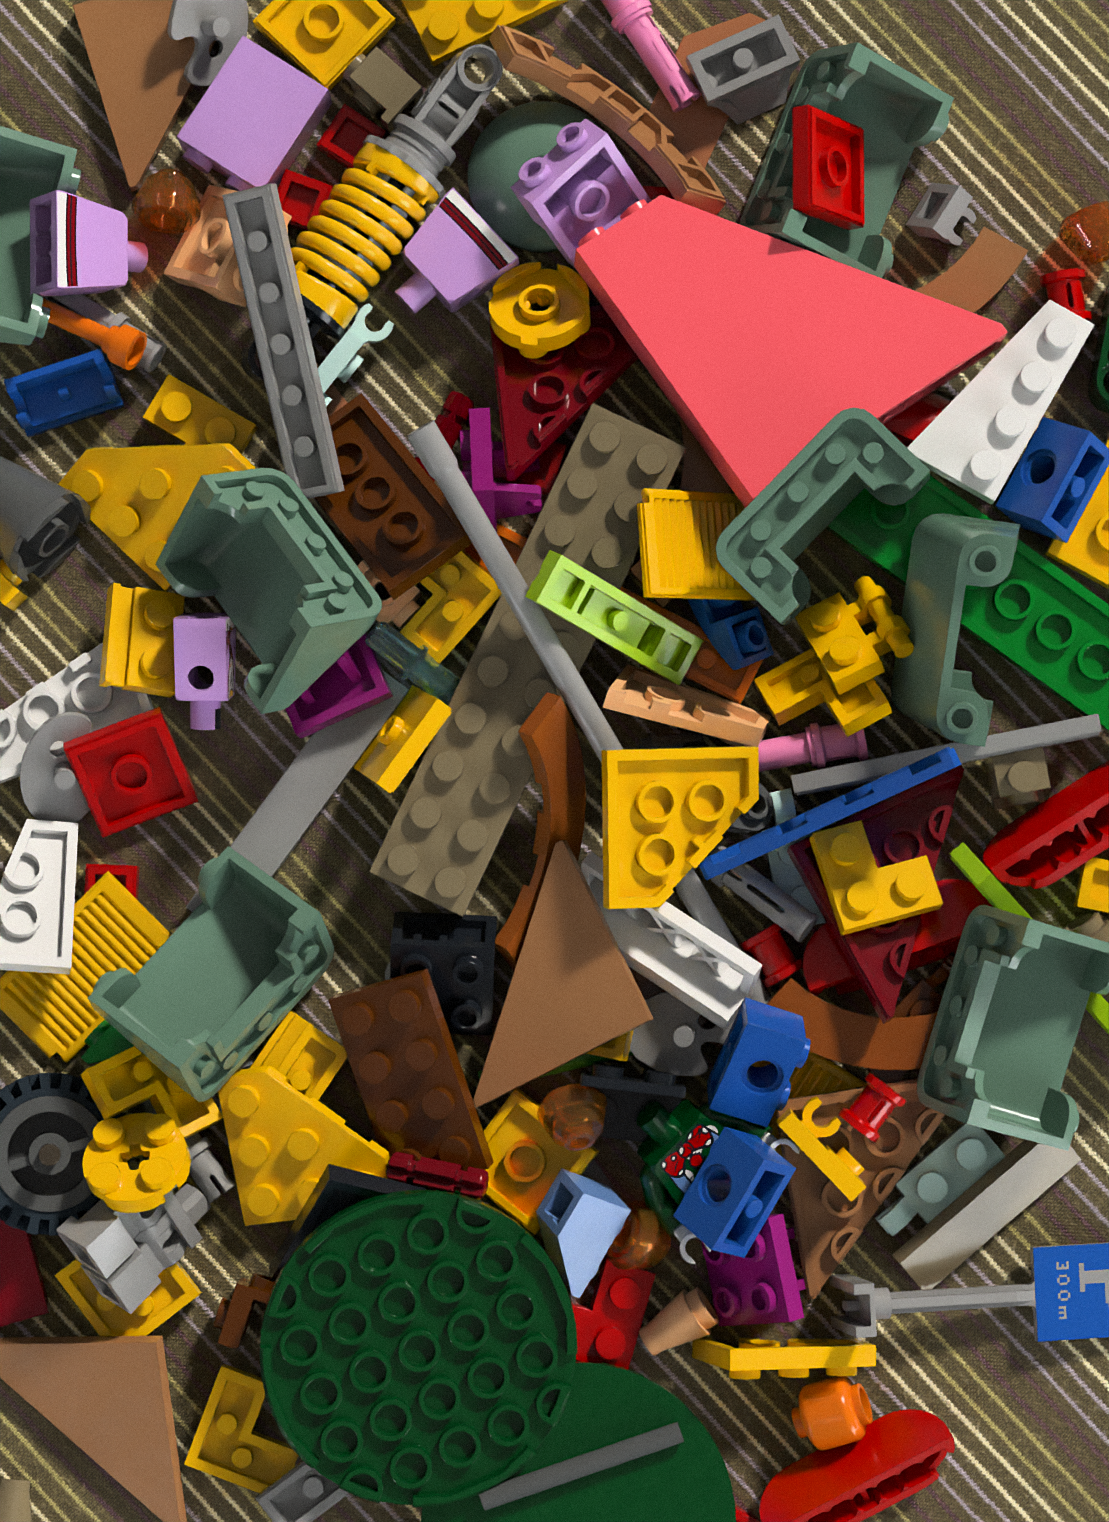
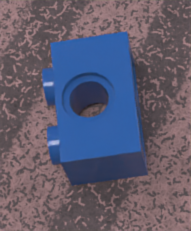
(1054, 479)
(757, 1035)
(734, 1192)

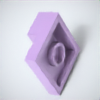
(577, 186)

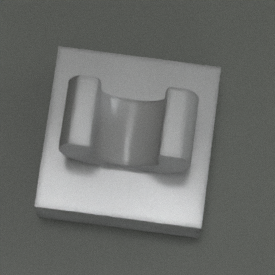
(940, 211)

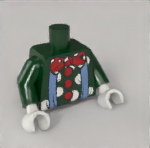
(676, 1152)

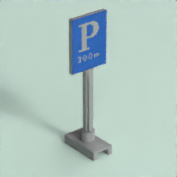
(1065, 1291)

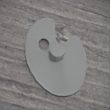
(206, 22)
(48, 779)
(674, 1037)

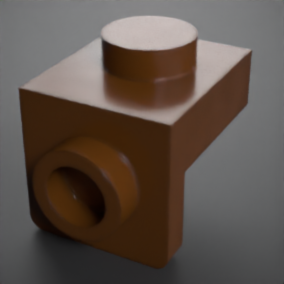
(235, 1313)

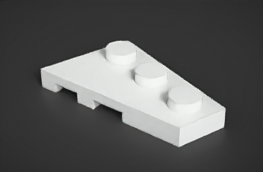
(39, 899)

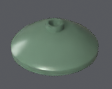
(496, 161)

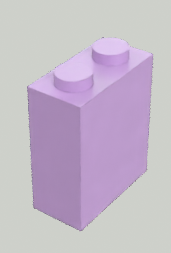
(253, 118)

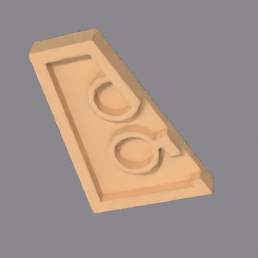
(682, 706)

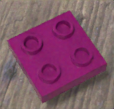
(488, 463)
(341, 691)
(762, 1284)

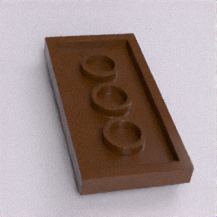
(389, 502)
(410, 1071)

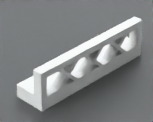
(687, 970)

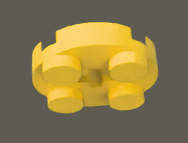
(544, 330)
(127, 1137)

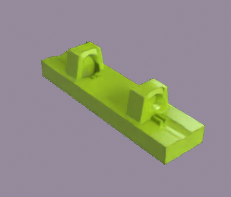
(613, 617)

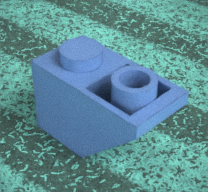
(579, 1226)

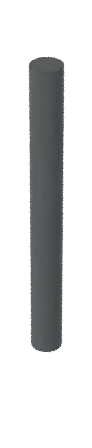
(582, 1465)

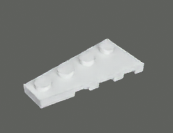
(996, 414)
(69, 690)

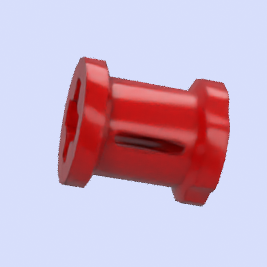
(1066, 290)
(773, 953)
(872, 1107)

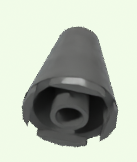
(36, 521)

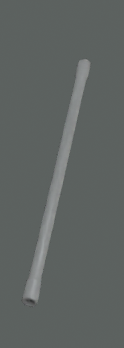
(444, 469)

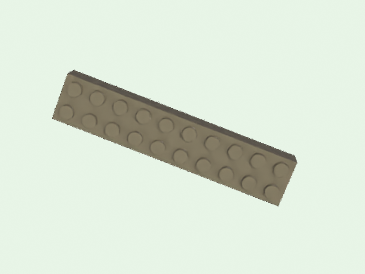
(477, 756)

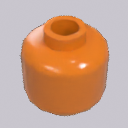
(832, 1412)

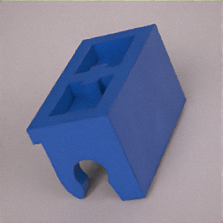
(64, 393)

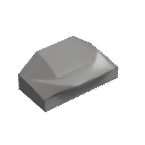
(747, 70)

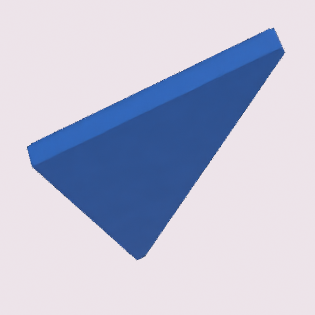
(830, 812)

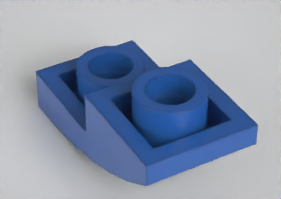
(734, 632)

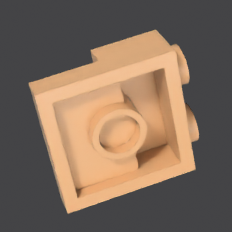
(207, 253)

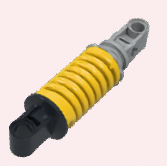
(378, 197)

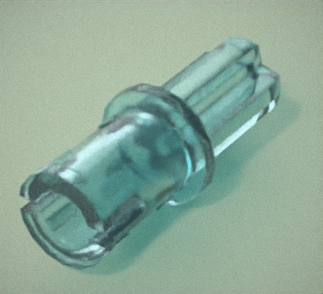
(412, 661)

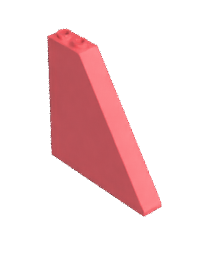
(767, 336)

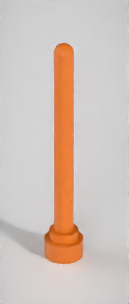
(121, 344)

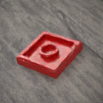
(828, 167)
(130, 772)

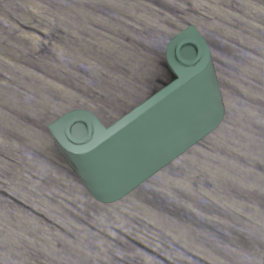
(896, 116)
(27, 170)
(805, 498)
(944, 559)
(276, 576)
(219, 977)
(1012, 1026)

